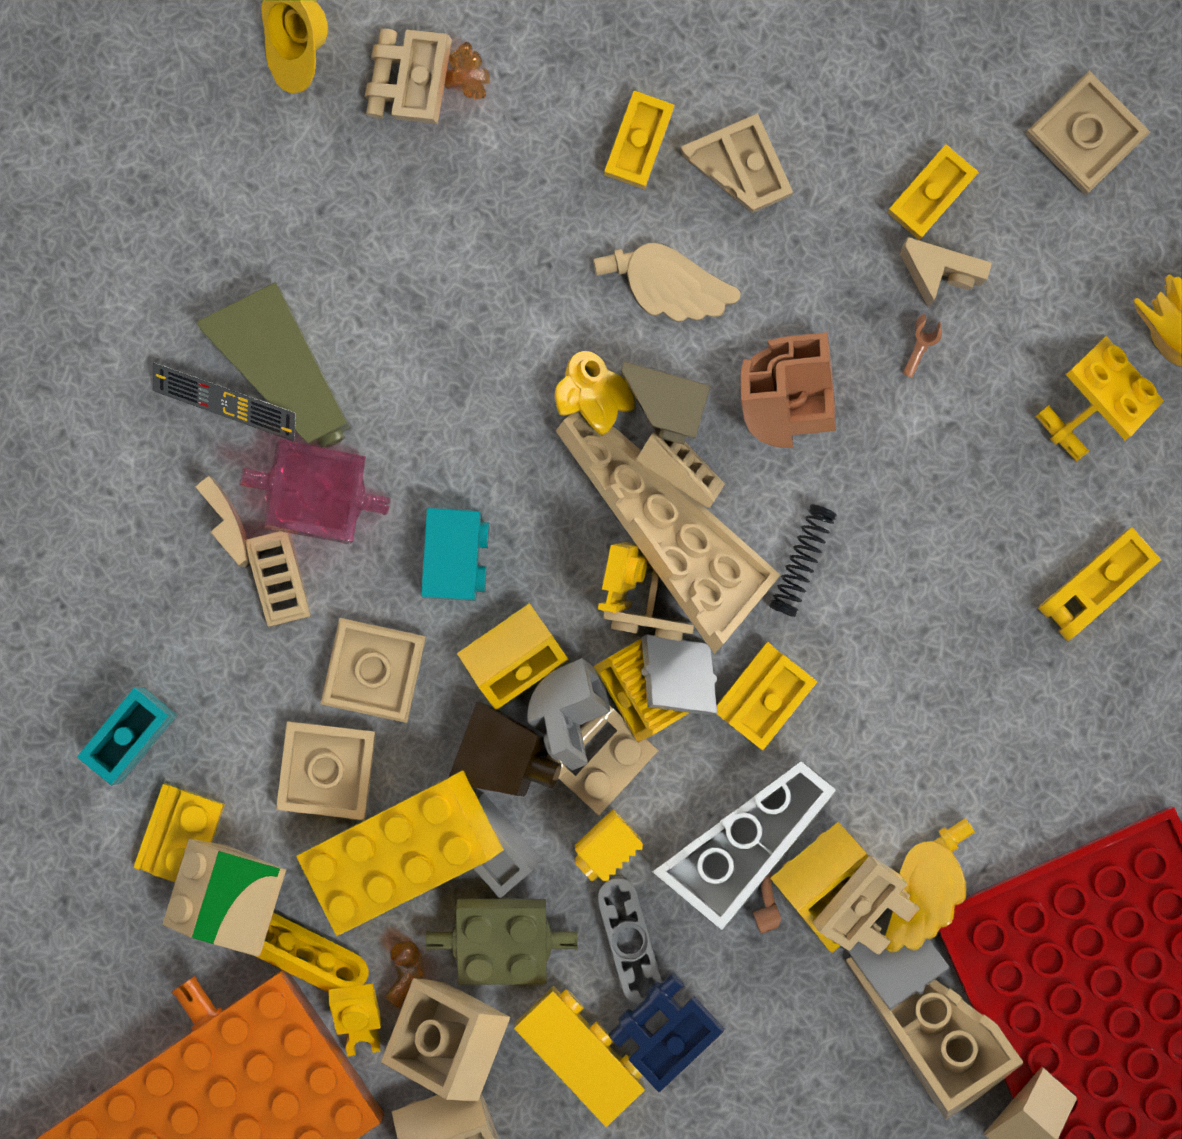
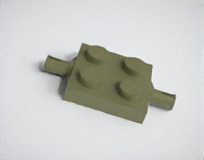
(501, 941)

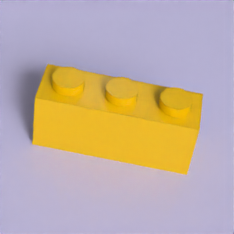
(580, 1054)

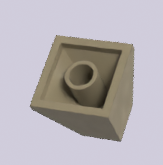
(667, 401)

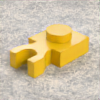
(356, 1015)

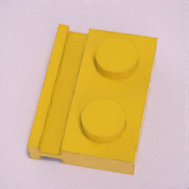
(623, 571)
(765, 696)
(174, 821)

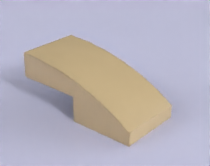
(229, 532)

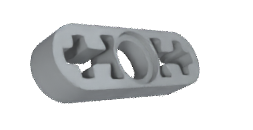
(609, 911)

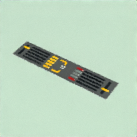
(224, 402)

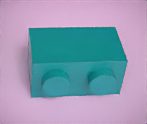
(452, 554)
(127, 736)

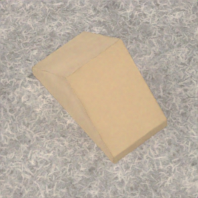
(1036, 1111)

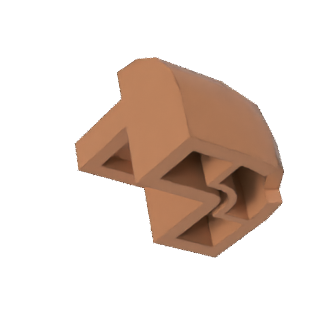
(789, 389)

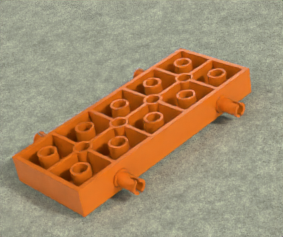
(240, 1074)

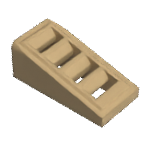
(681, 468)
(269, 541)

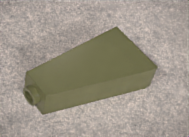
(274, 356)

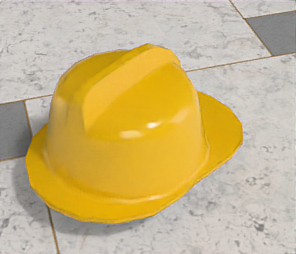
(292, 37)

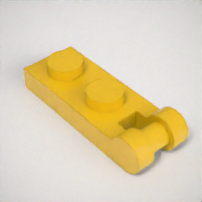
(1100, 582)

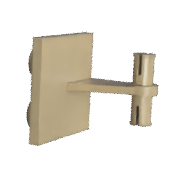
(663, 627)

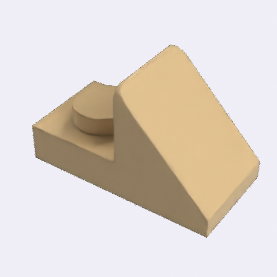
(930, 262)

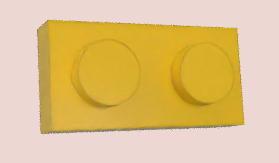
(639, 140)
(932, 192)

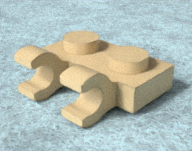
(861, 902)

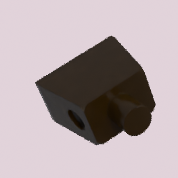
(503, 754)

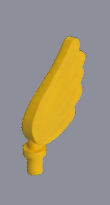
(934, 884)

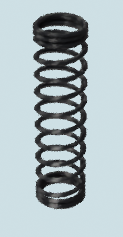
(828, 516)

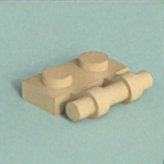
(420, 75)

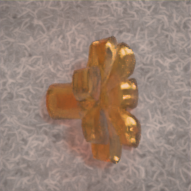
(467, 72)

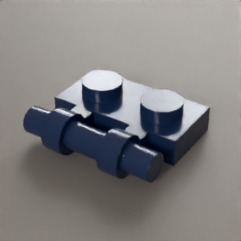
(676, 1042)

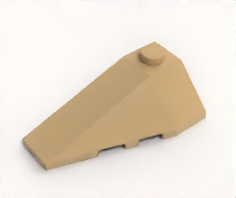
(946, 1044)

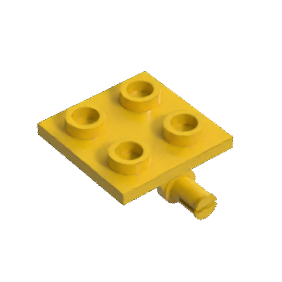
(1112, 389)

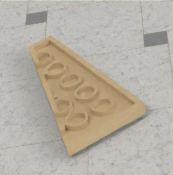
(690, 549)

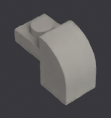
(562, 704)

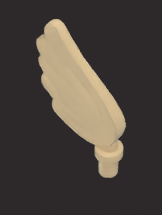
(669, 282)

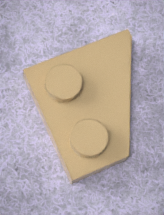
(741, 163)

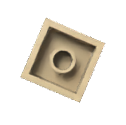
(445, 1040)

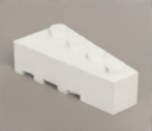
(740, 851)

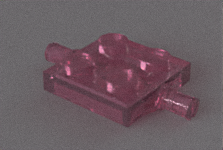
(314, 492)

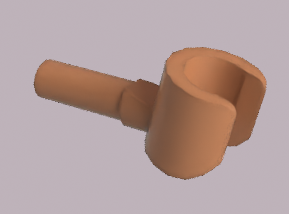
(921, 345)
(768, 917)

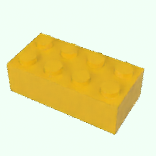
(400, 853)

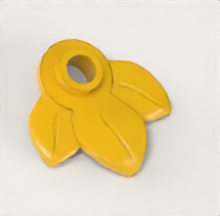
(595, 396)

